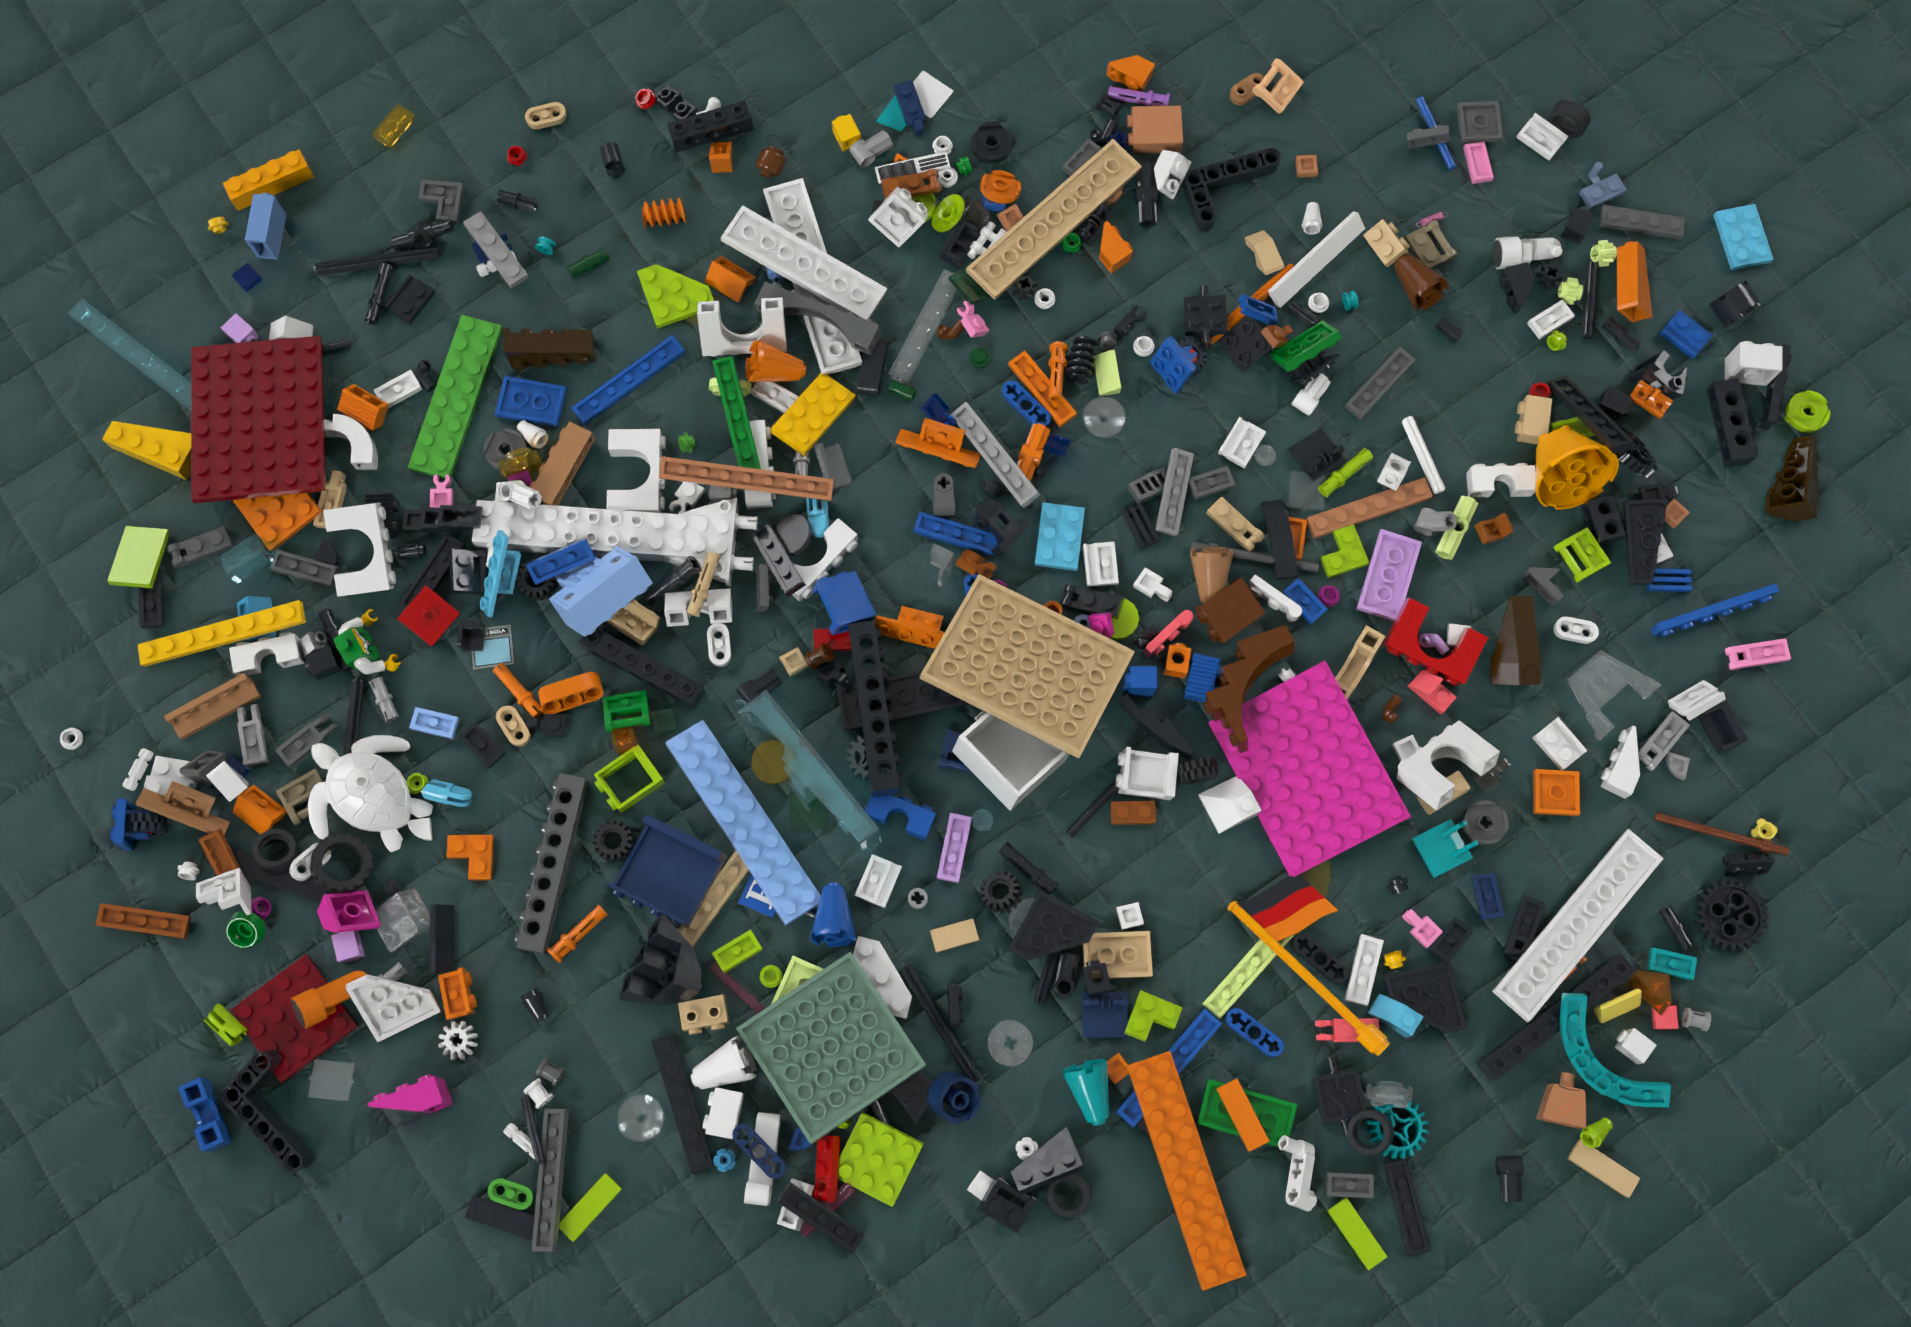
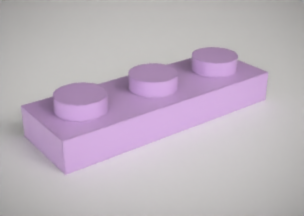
(954, 848)

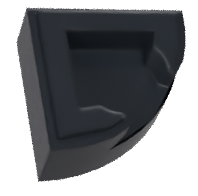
(327, 553)

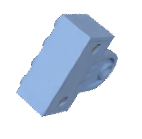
(599, 590)

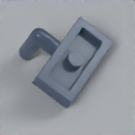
(1601, 190)

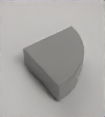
(1677, 765)

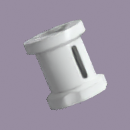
(538, 1093)

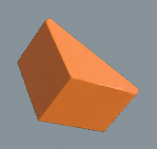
(721, 157)

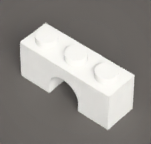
(1519, 479)
(717, 606)
(248, 656)

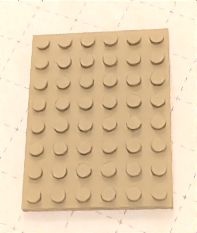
(1027, 665)

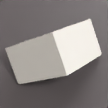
(227, 890)

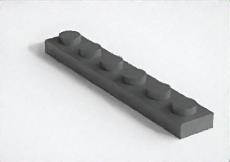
(550, 1181)

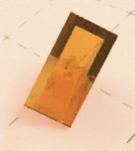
(1654, 989)

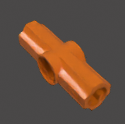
(1032, 451)

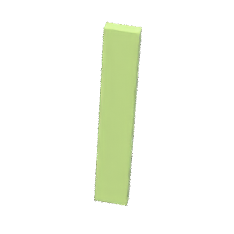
(1240, 978)

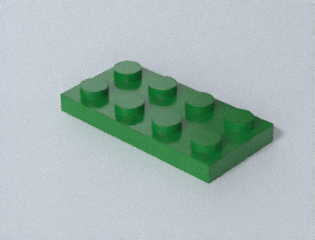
(1273, 1114)

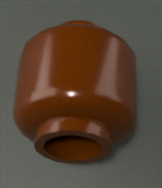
(770, 162)

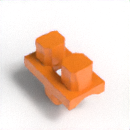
(1656, 404)

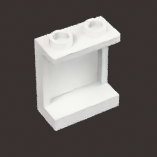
(1147, 774)

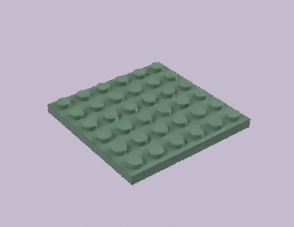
(831, 1047)

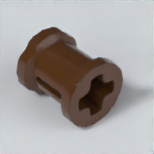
(819, 656)

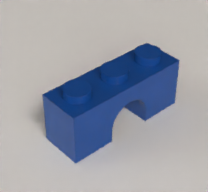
(919, 818)
(201, 1100)

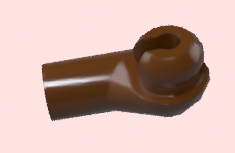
(950, 332)
(1388, 710)

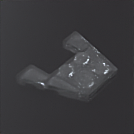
(1600, 681)

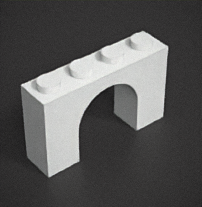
(720, 341)
(645, 445)
(378, 573)
(1455, 742)

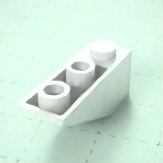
(1624, 769)

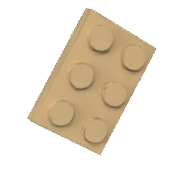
(1123, 952)

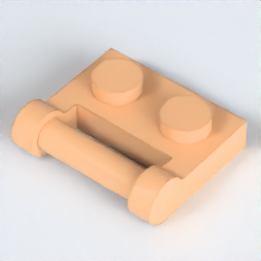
(1283, 90)

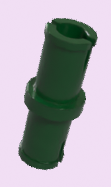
(587, 263)

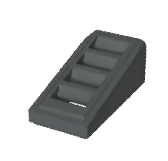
(1135, 492)

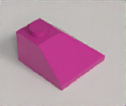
(348, 912)

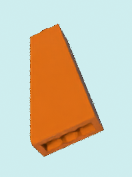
(1632, 282)

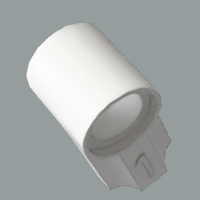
(1309, 397)
(519, 493)

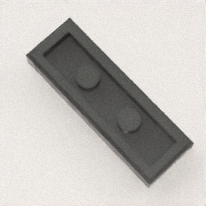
(304, 568)

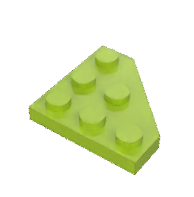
(671, 294)

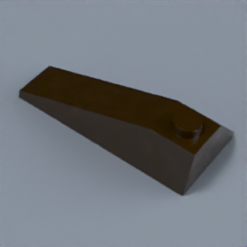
(1796, 485)

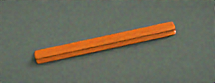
(1261, 295)

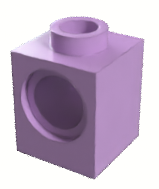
(239, 330)
(348, 946)

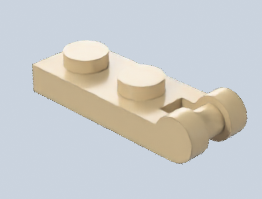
(1235, 524)

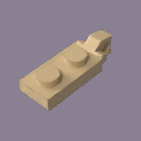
(332, 497)

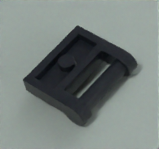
(463, 571)
(1001, 1208)

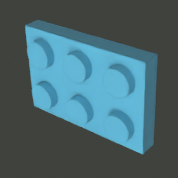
(1743, 237)
(1059, 536)

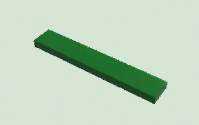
(736, 413)

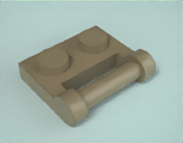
(1424, 248)
(297, 793)

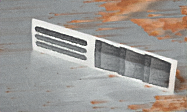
(912, 166)

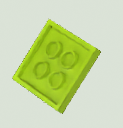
(878, 1159)

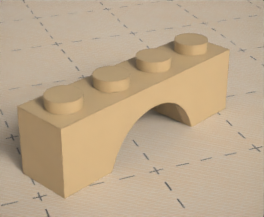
(1359, 660)

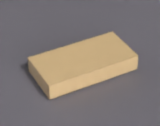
(954, 935)

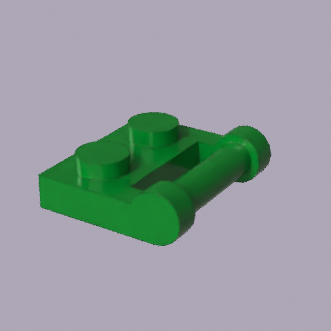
(626, 705)

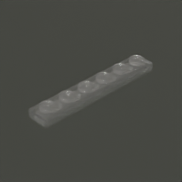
(923, 329)

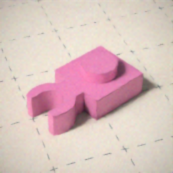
(441, 494)

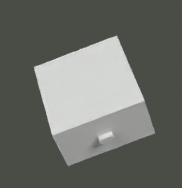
(1007, 758)

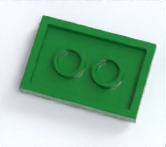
(1305, 346)

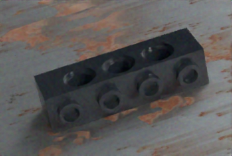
(710, 126)
(1722, 413)

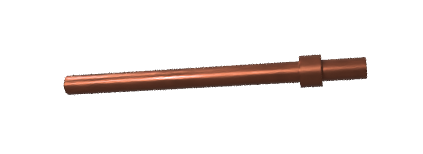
(1763, 845)

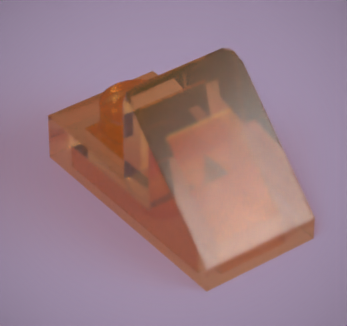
(624, 739)

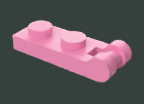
(1758, 654)

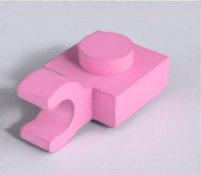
(972, 322)
(1424, 929)

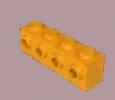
(269, 178)

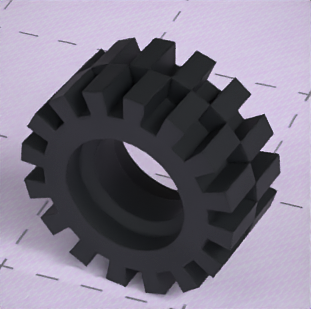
(535, 592)
(1198, 771)
(613, 827)
(1008, 901)

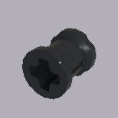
(1108, 106)

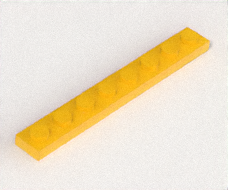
(221, 633)

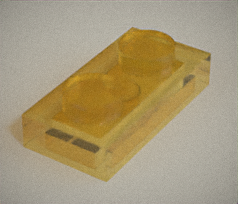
(393, 125)

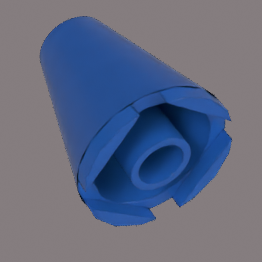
(833, 918)

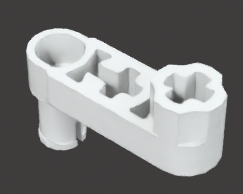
(1300, 1174)

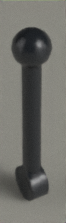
(1040, 473)

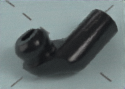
(1103, 135)
(423, 375)
(1142, 638)

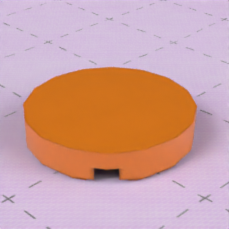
(1000, 187)

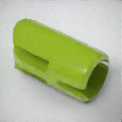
(225, 1025)

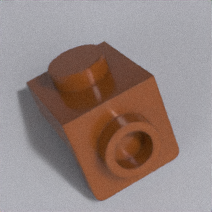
(1494, 529)

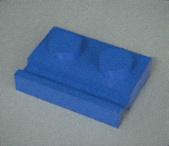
(1686, 334)

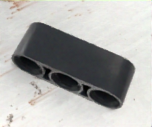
(872, 370)

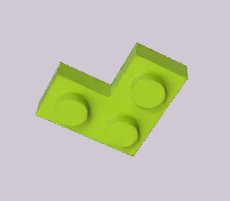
(1350, 553)
(1150, 1010)

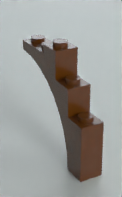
(1253, 658)

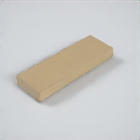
(1604, 1169)

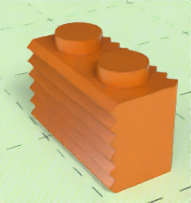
(363, 407)

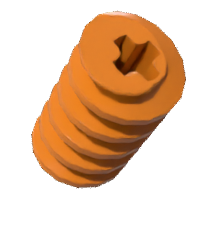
(663, 212)

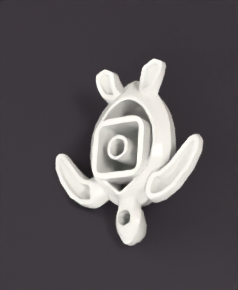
(364, 790)

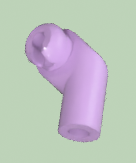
(1434, 641)

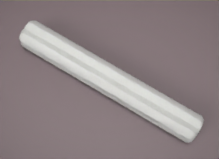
(1423, 455)

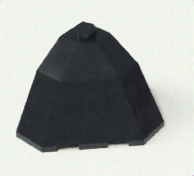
(664, 968)

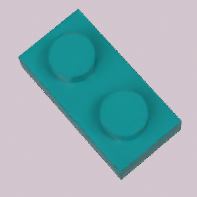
(1672, 963)

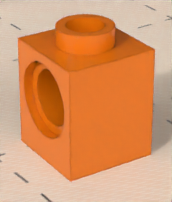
(1172, 668)

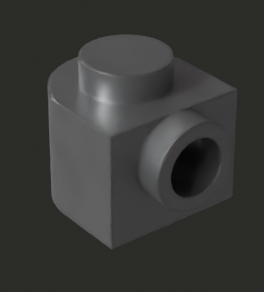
(312, 642)

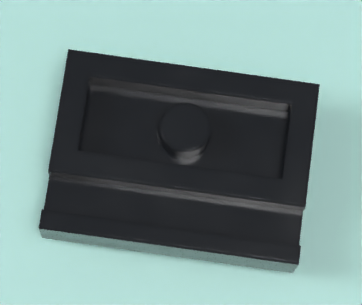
(410, 299)

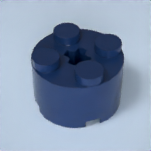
(954, 1097)

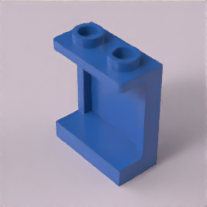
(844, 600)

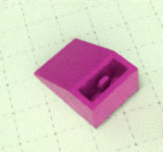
(425, 1096)

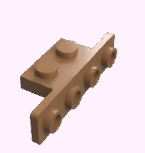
(184, 806)

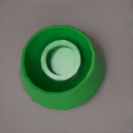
(245, 929)

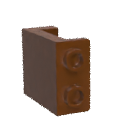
(1229, 611)

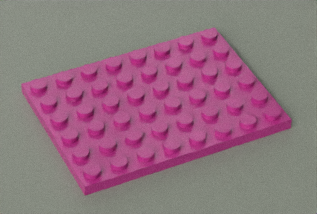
(1312, 771)

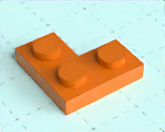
(478, 850)

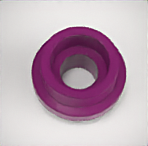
(264, 904)

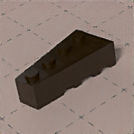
(548, 348)

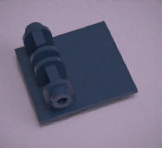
(1104, 1015)

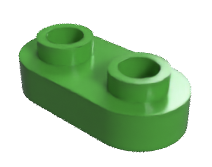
(511, 1194)

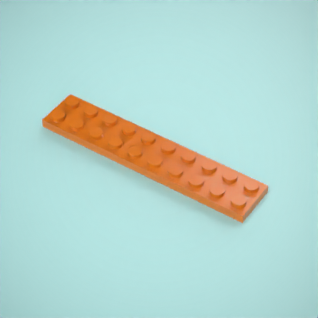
(1186, 1170)

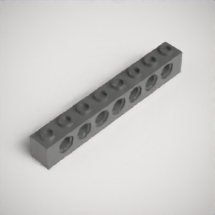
(540, 941)

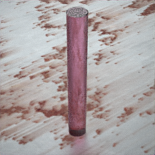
(737, 988)

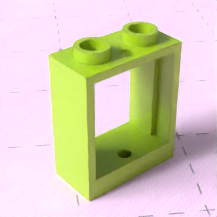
(614, 766)

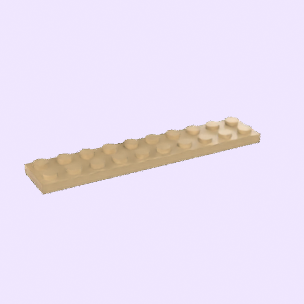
(1053, 219)

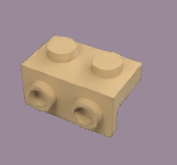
(1386, 243)
(635, 622)

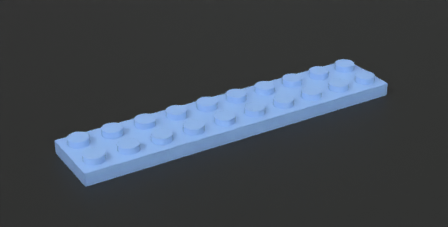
(744, 822)

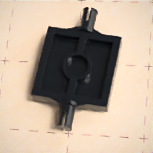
(1205, 315)
(1339, 1095)

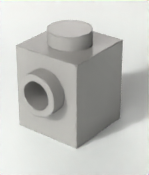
(718, 493)

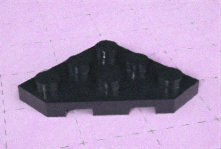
(1051, 928)
(1431, 994)

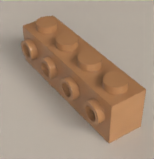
(563, 463)

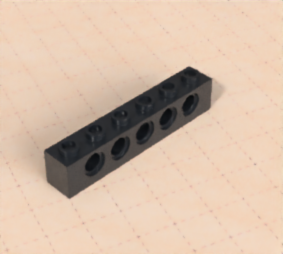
(643, 667)

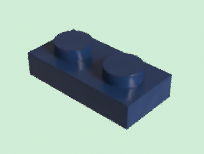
(1487, 896)

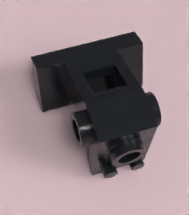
(1654, 374)
(1005, 537)

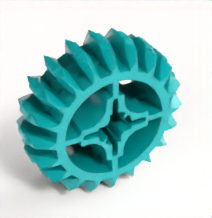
(1402, 1136)

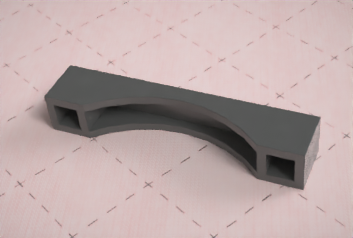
(859, 332)

